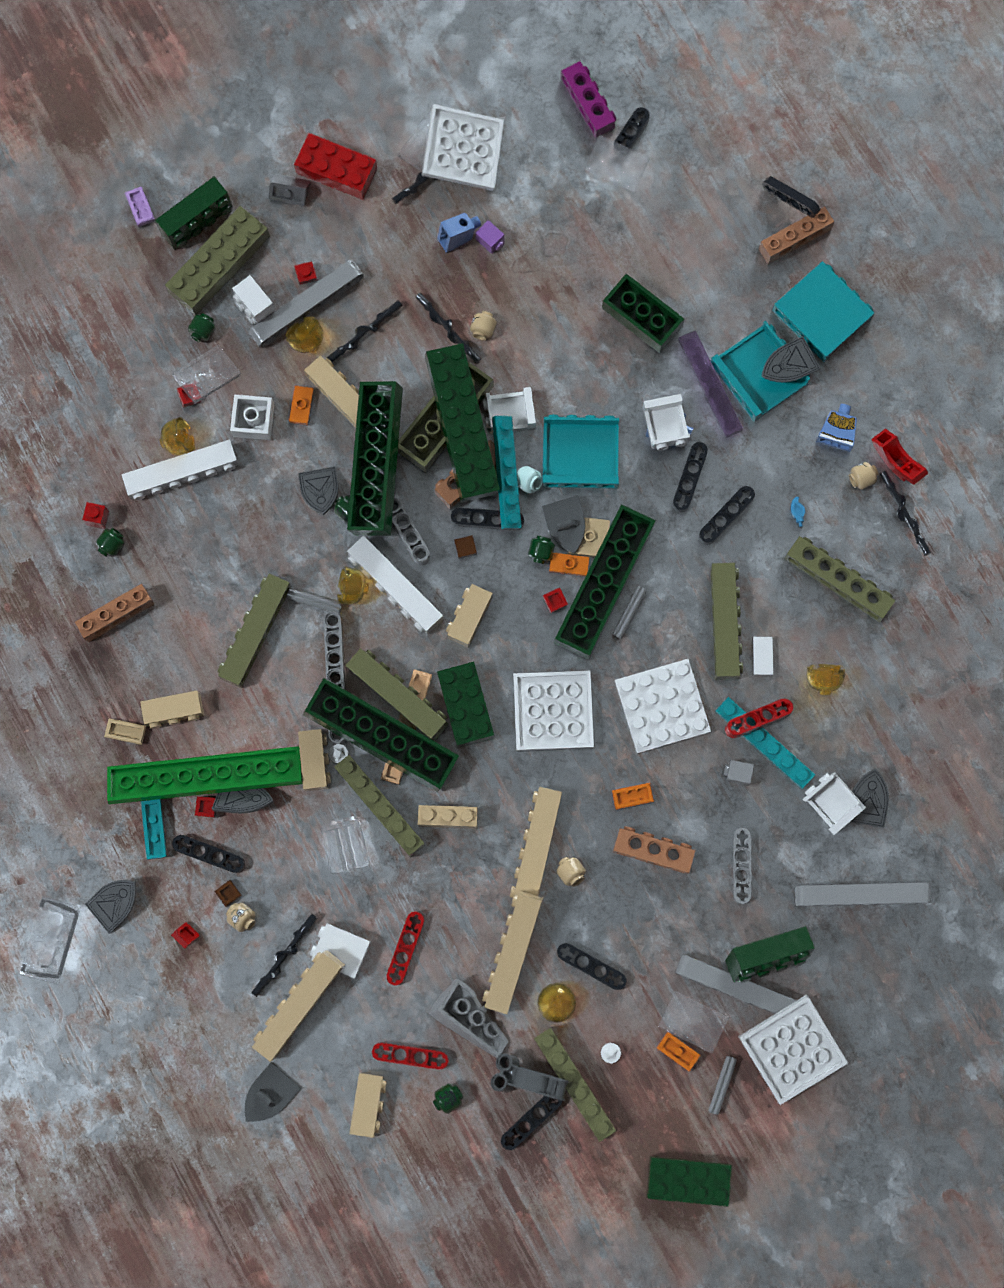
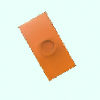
(301, 405)
(569, 564)
(632, 796)

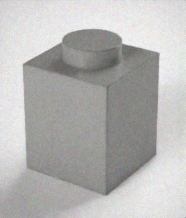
(738, 772)

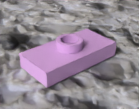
(140, 206)

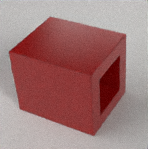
(95, 515)

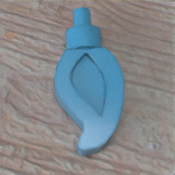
(797, 511)

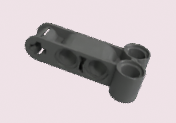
(526, 1079)

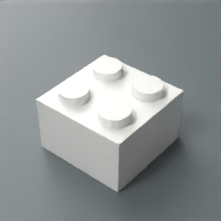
(252, 300)
(252, 417)

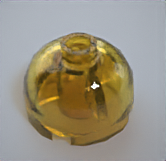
(305, 336)
(176, 437)
(352, 586)
(825, 678)
(560, 1012)

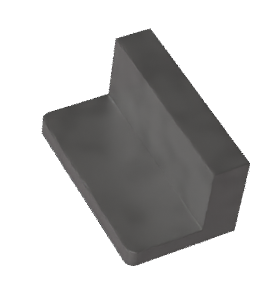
(288, 189)

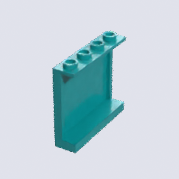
(823, 310)
(742, 371)
(580, 452)

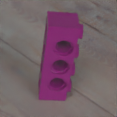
(598, 124)

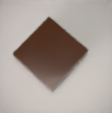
(465, 547)
(228, 893)

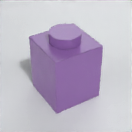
(490, 237)

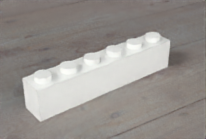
(179, 470)
(395, 585)

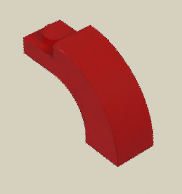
(896, 457)

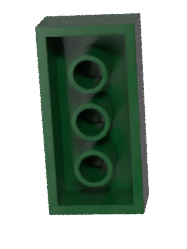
(194, 213)
(642, 313)
(465, 704)
(769, 955)
(689, 1181)

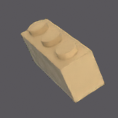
(469, 615)
(172, 709)
(314, 760)
(447, 816)
(367, 1105)

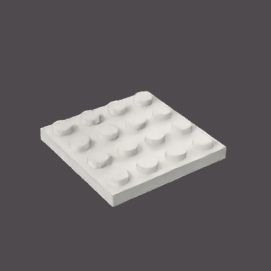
(462, 147)
(662, 706)
(553, 710)
(793, 1049)

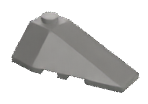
(463, 1014)

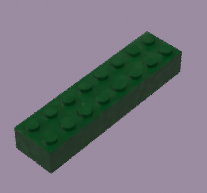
(461, 422)
(375, 458)
(604, 581)
(380, 735)

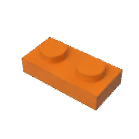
(678, 1051)

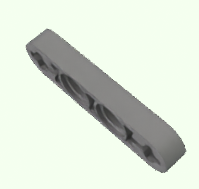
(745, 866)

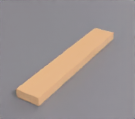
(420, 682)

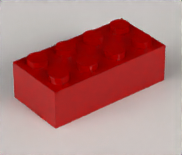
(335, 166)

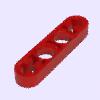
(760, 720)
(402, 947)
(410, 1053)

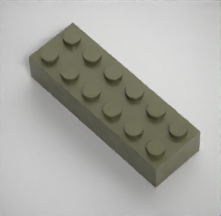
(217, 260)
(425, 437)

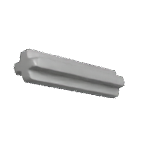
(314, 601)
(629, 612)
(722, 1085)

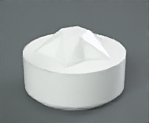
(338, 753)
(610, 1053)

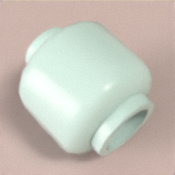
(529, 479)

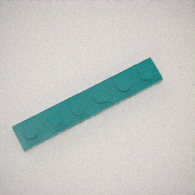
(506, 472)
(768, 746)

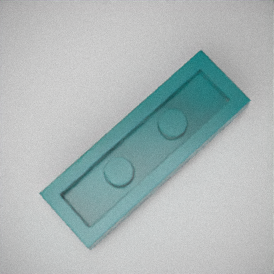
(153, 829)

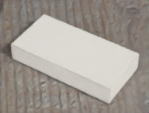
(762, 656)

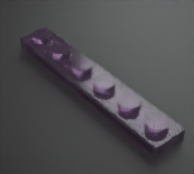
(710, 384)

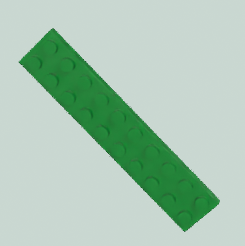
(204, 775)

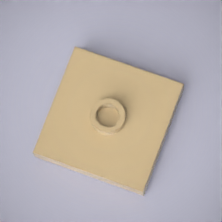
(593, 537)

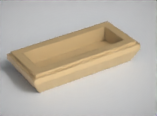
(125, 731)

